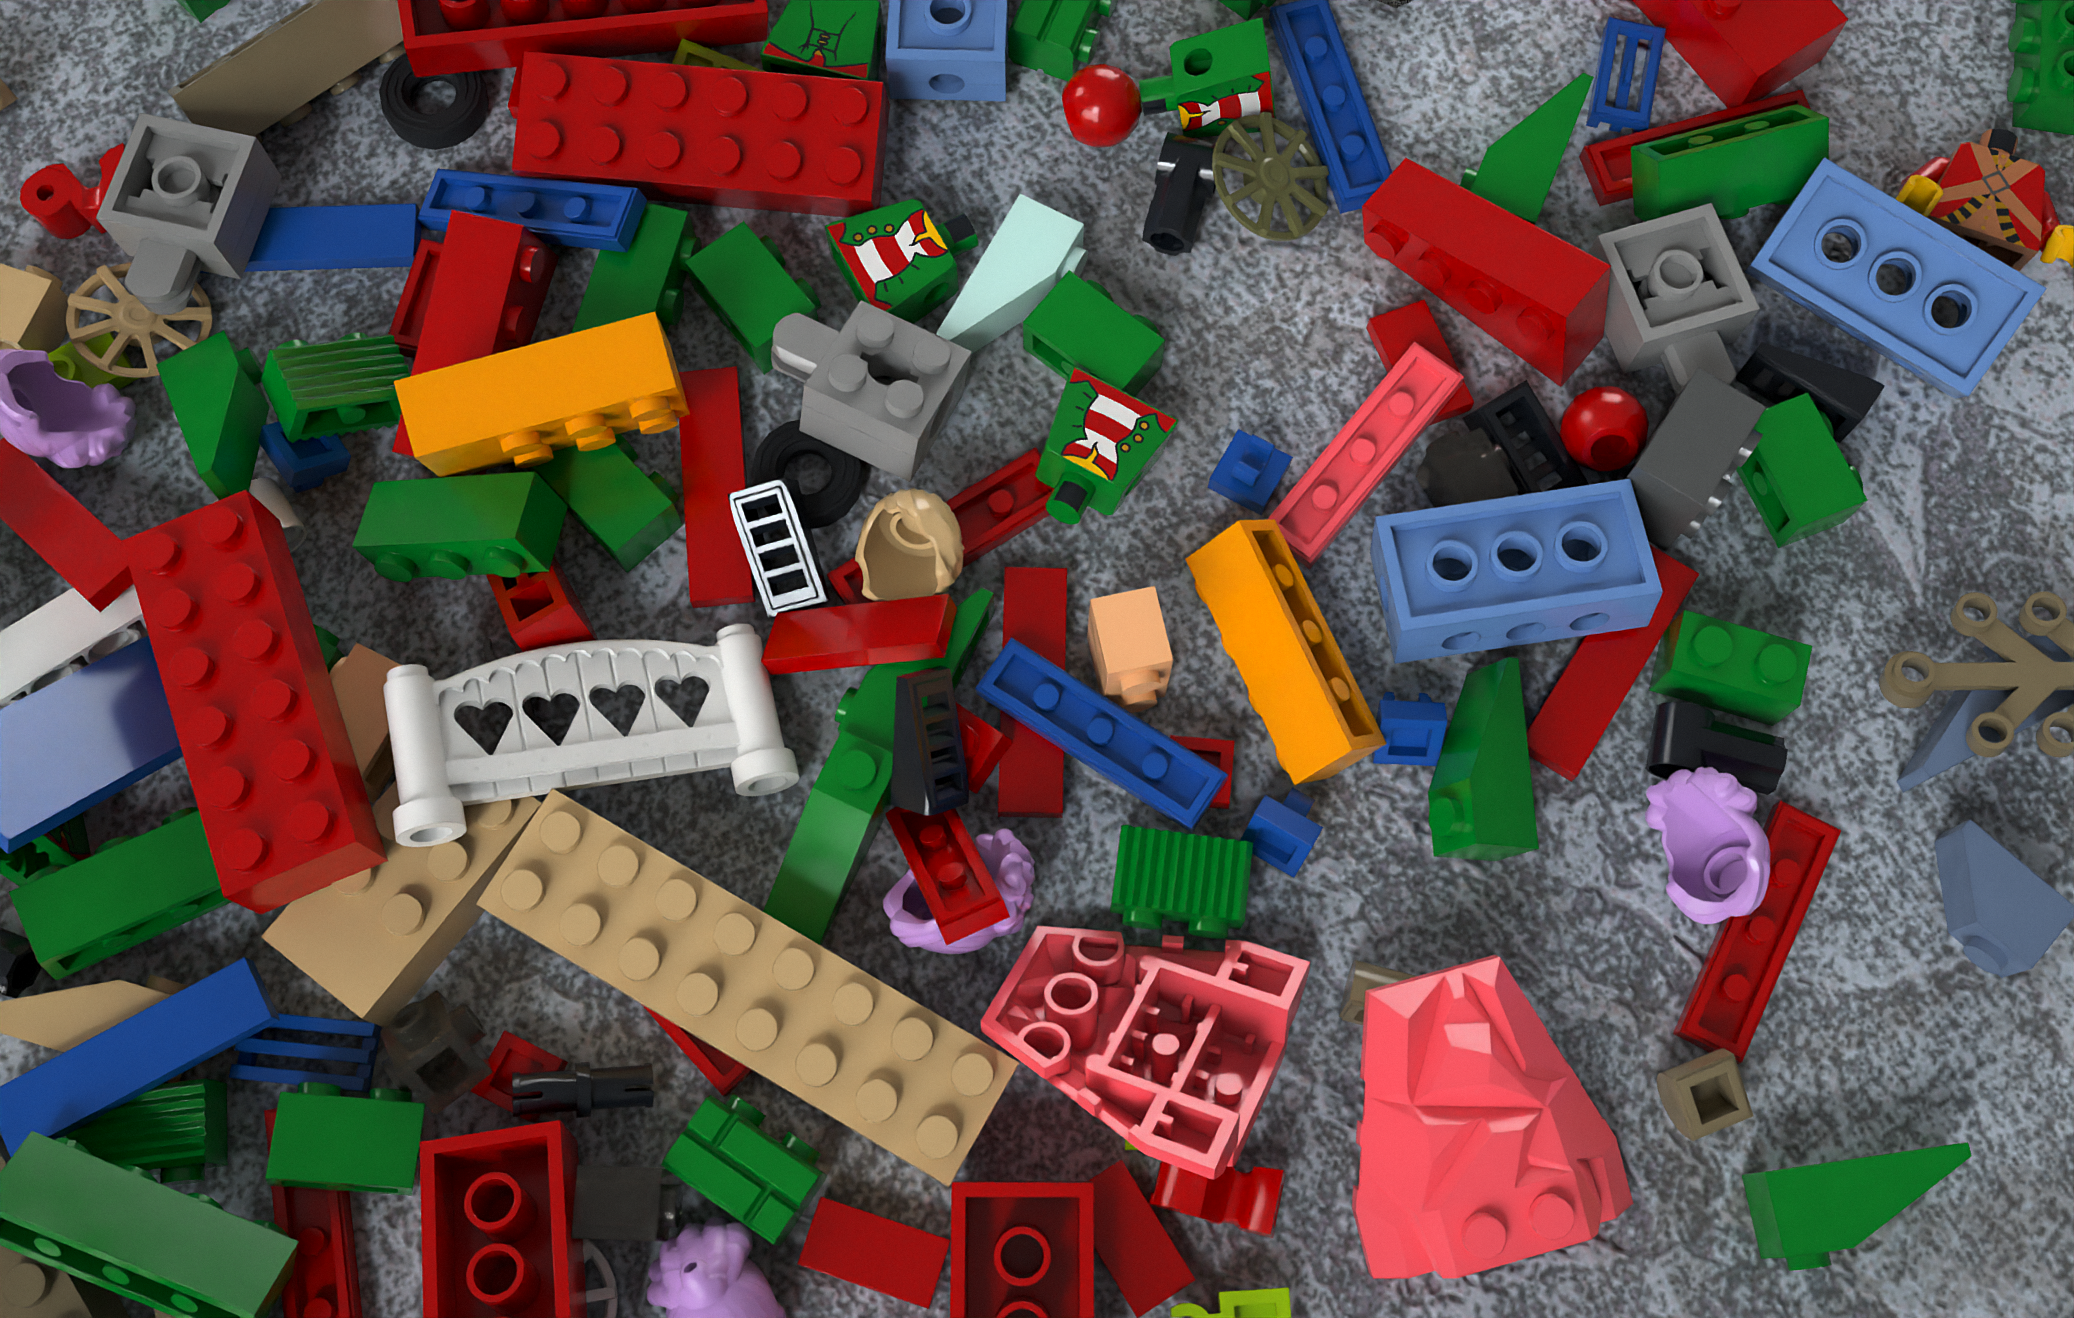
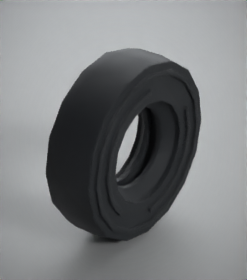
(438, 129)
(830, 502)

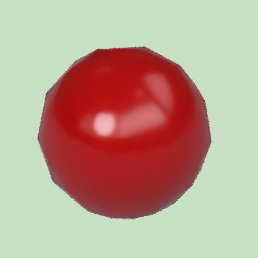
(1101, 105)
(1607, 424)

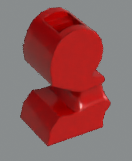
(62, 200)
(1234, 1198)

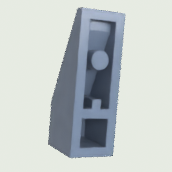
(1946, 740)

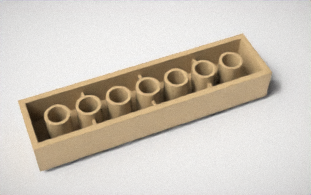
(749, 986)

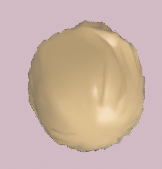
(909, 547)

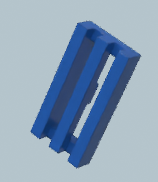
(1618, 115)
(364, 1057)

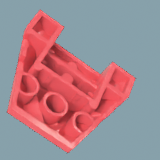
(1153, 1037)
(1473, 1130)

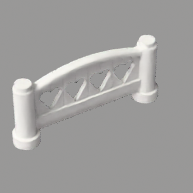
(446, 769)

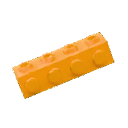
(1284, 651)

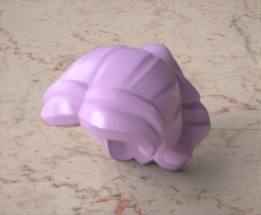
(60, 415)
(1710, 843)
(1012, 873)
(710, 1274)

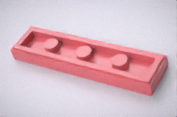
(1364, 452)

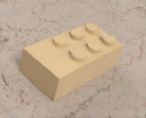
(394, 924)

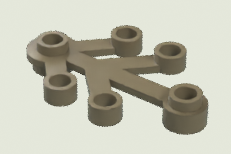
(2026, 672)

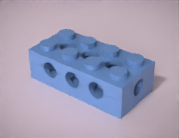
(947, 49)
(1934, 264)
(1514, 571)

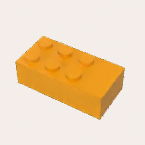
(544, 398)

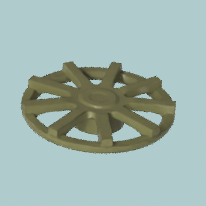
(1271, 177)

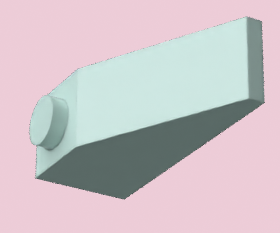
(1015, 273)

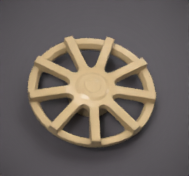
(131, 321)

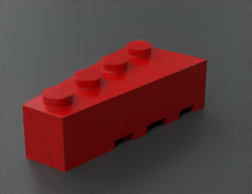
(1491, 267)
(481, 298)

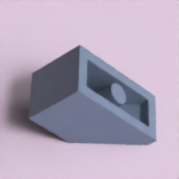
(1996, 902)

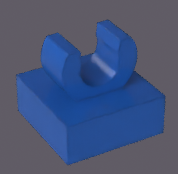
(304, 462)
(1250, 471)
(1411, 730)
(1282, 831)

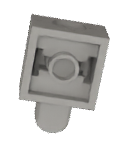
(161, 212)
(1696, 293)
(847, 390)

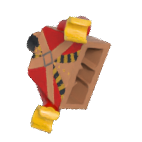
(1991, 201)

